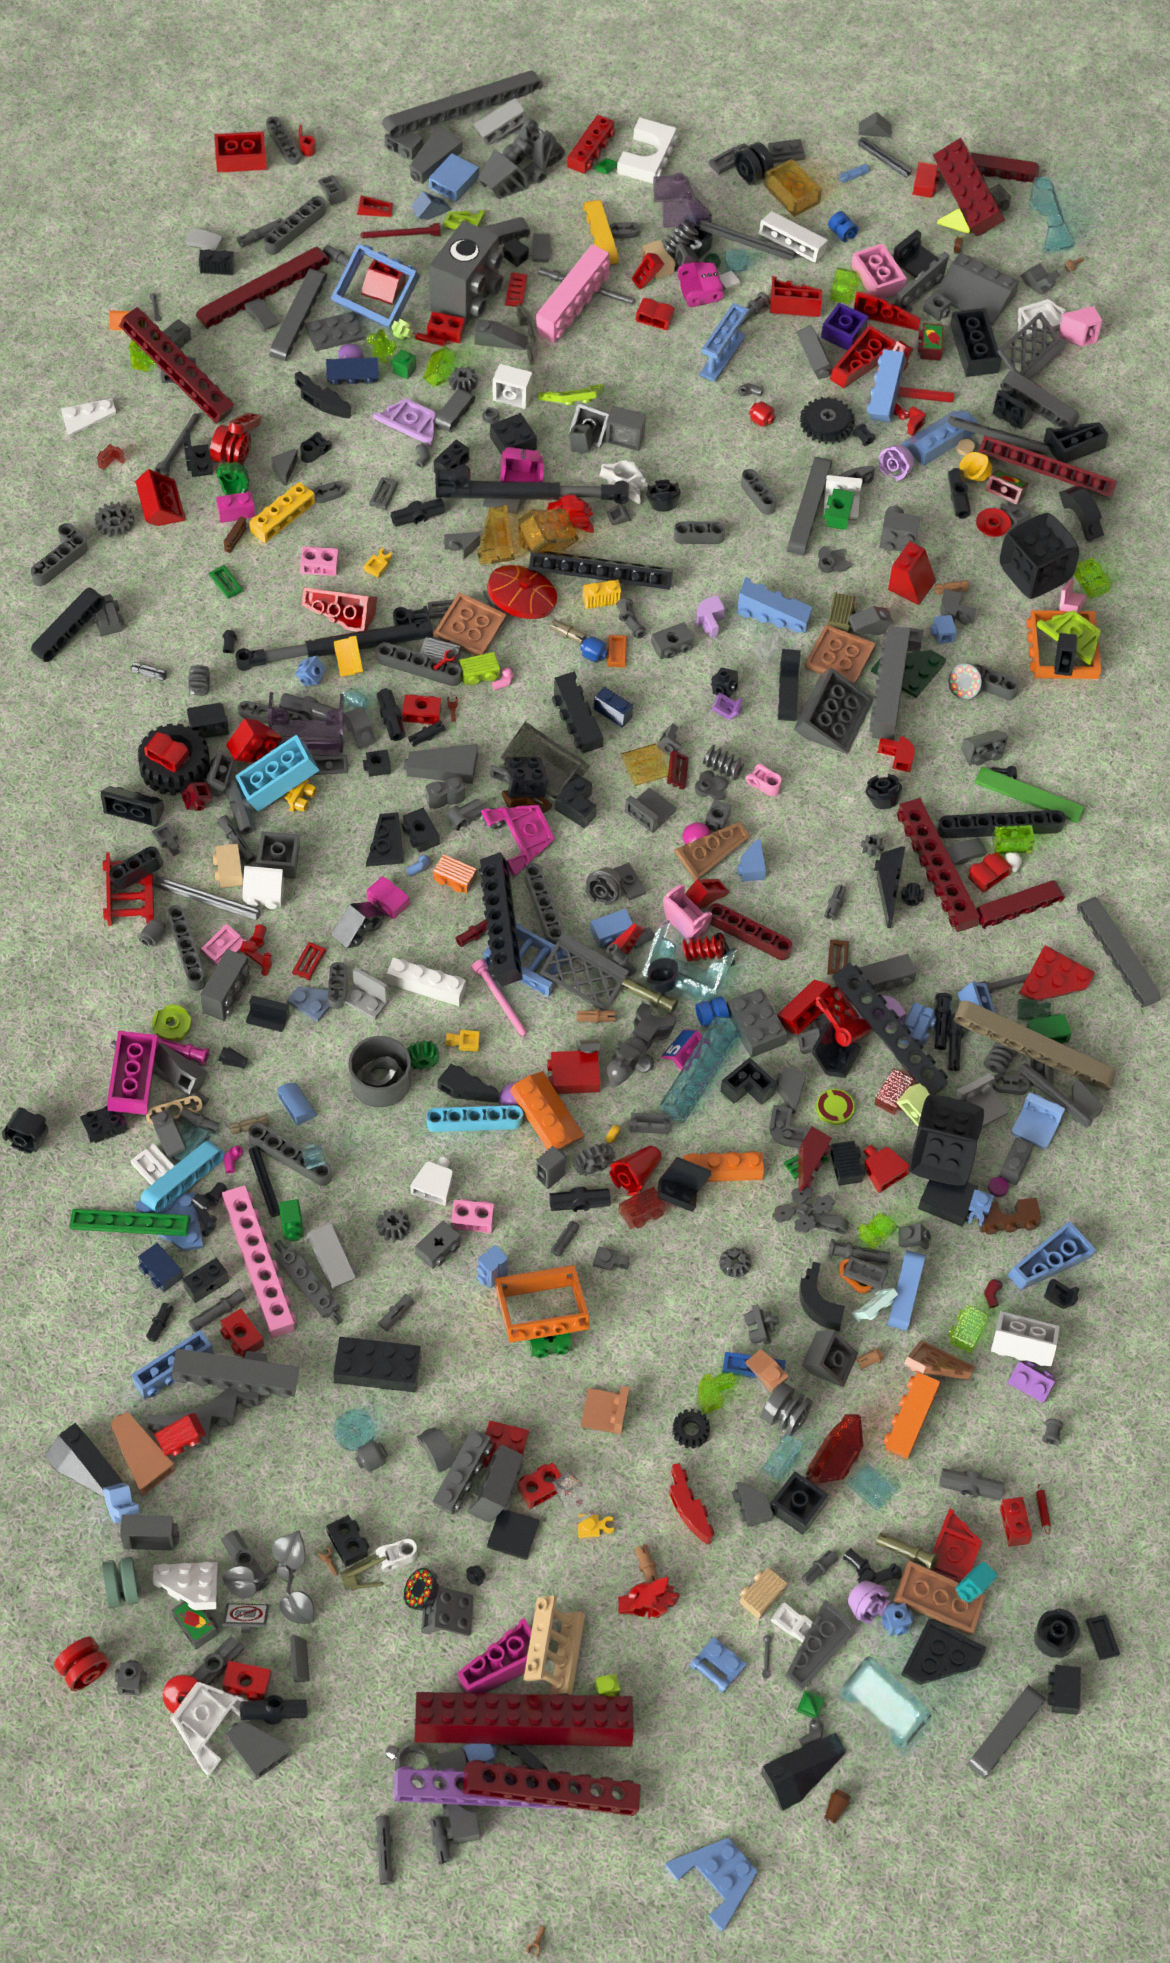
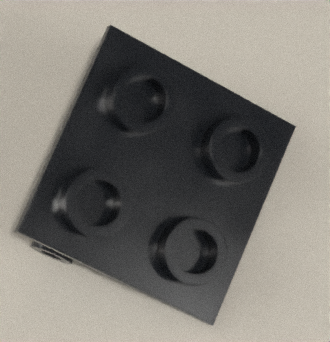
(103, 1121)

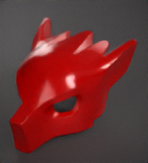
(577, 510)
(649, 1597)

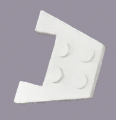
(200, 1716)

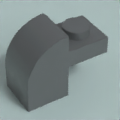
(1038, 279)
(951, 606)
(359, 723)
(437, 1448)

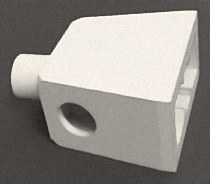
(434, 1181)

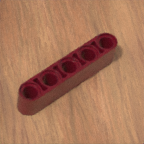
(1006, 167)
(1019, 903)
(758, 934)

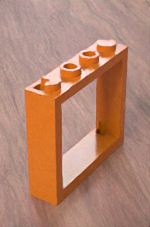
(1079, 672)
(536, 1282)

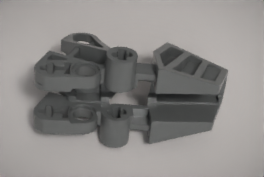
(501, 170)

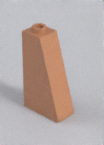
(141, 1453)

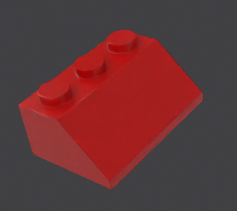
(159, 498)

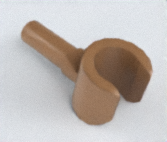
(1071, 264)
(327, 1558)
(536, 1943)

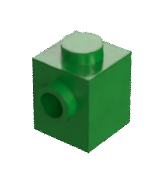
(404, 364)

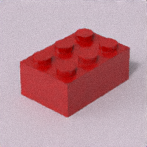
(240, 151)

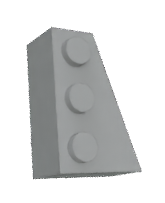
(501, 122)

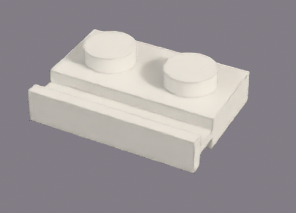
(152, 1164)

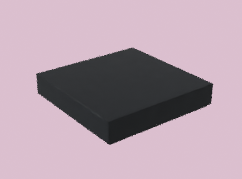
(513, 1534)

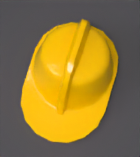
(976, 467)

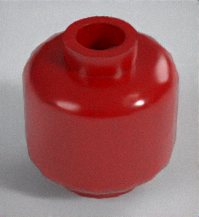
(762, 414)

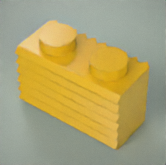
(601, 594)

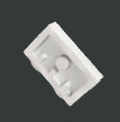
(846, 484)

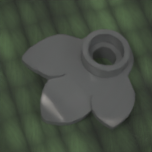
(834, 559)
(711, 785)

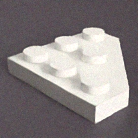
(189, 1581)

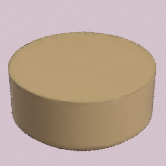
(965, 446)

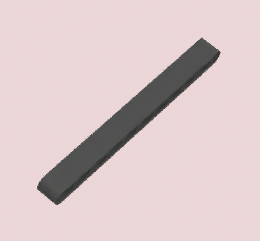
(461, 104)

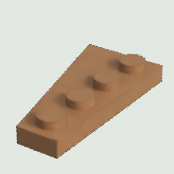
(707, 851)

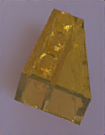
(497, 537)

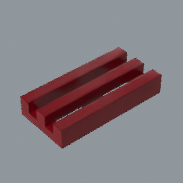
(675, 768)

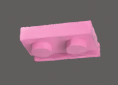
(224, 939)

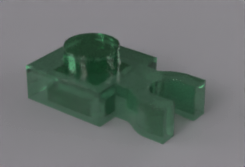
(1029, 1009)

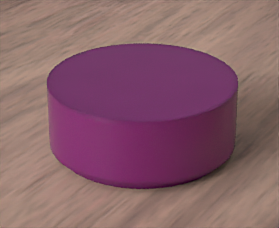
(998, 1187)

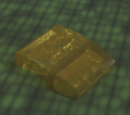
(641, 758)

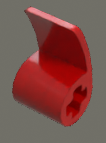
(306, 143)

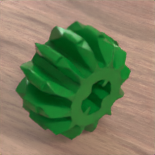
(423, 1054)

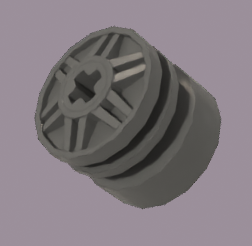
(789, 1410)

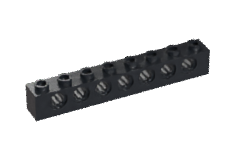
(601, 569)
(500, 920)
(842, 980)

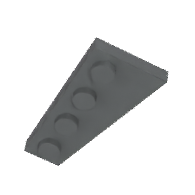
(821, 1642)

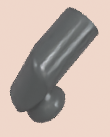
(748, 389)
(815, 1732)

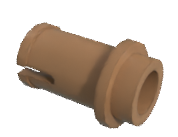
(870, 1357)

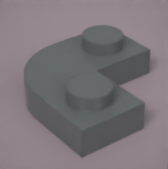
(781, 1129)

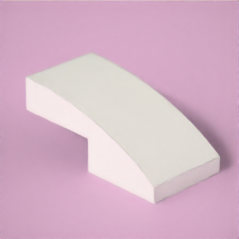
(791, 1621)

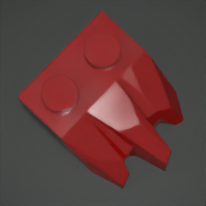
(507, 1435)

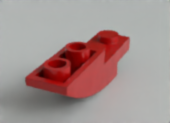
(690, 1510)

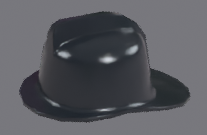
(662, 975)

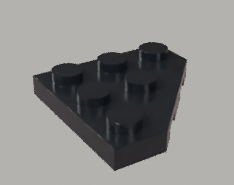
(941, 1654)

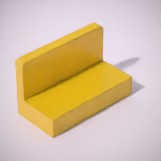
(348, 656)

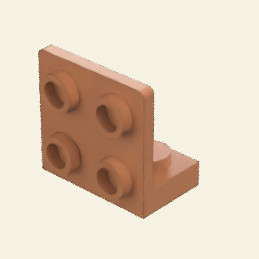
(605, 1410)

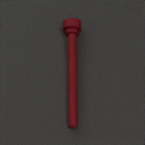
(433, 230)

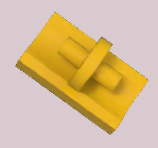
(295, 796)

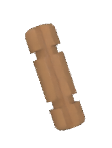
(954, 586)

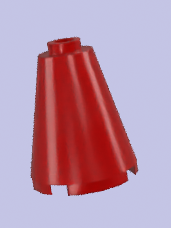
(635, 1169)

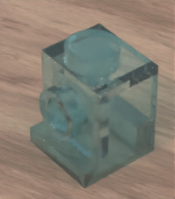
(736, 260)

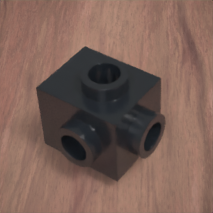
(725, 682)

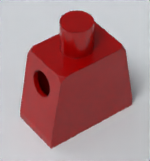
(884, 1167)

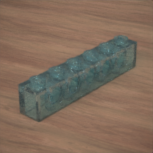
(699, 1069)

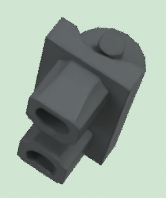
(757, 1317)

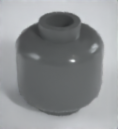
(371, 1455)

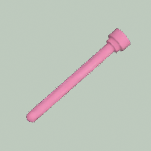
(481, 968)

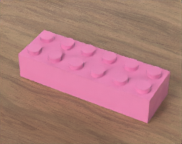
(573, 294)

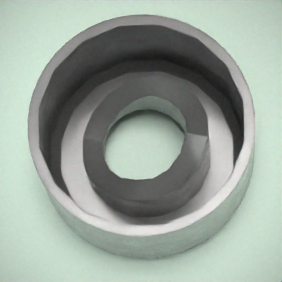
(387, 1055)

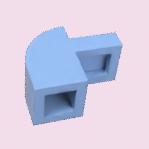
(119, 1501)

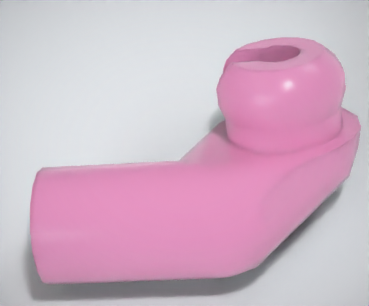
(505, 680)

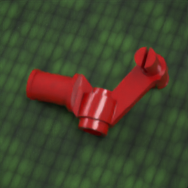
(251, 947)

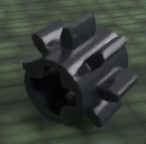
(912, 894)

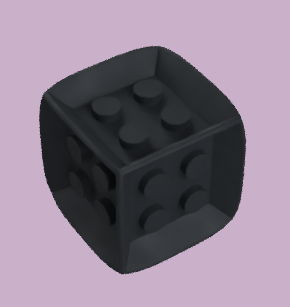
(1039, 555)
(946, 1140)

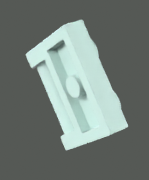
(870, 1310)

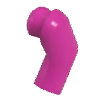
(231, 1157)

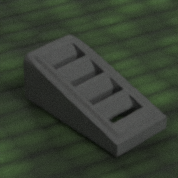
(334, 195)

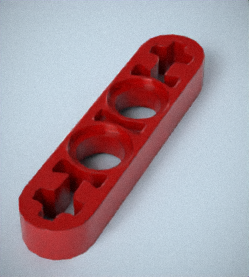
(244, 423)

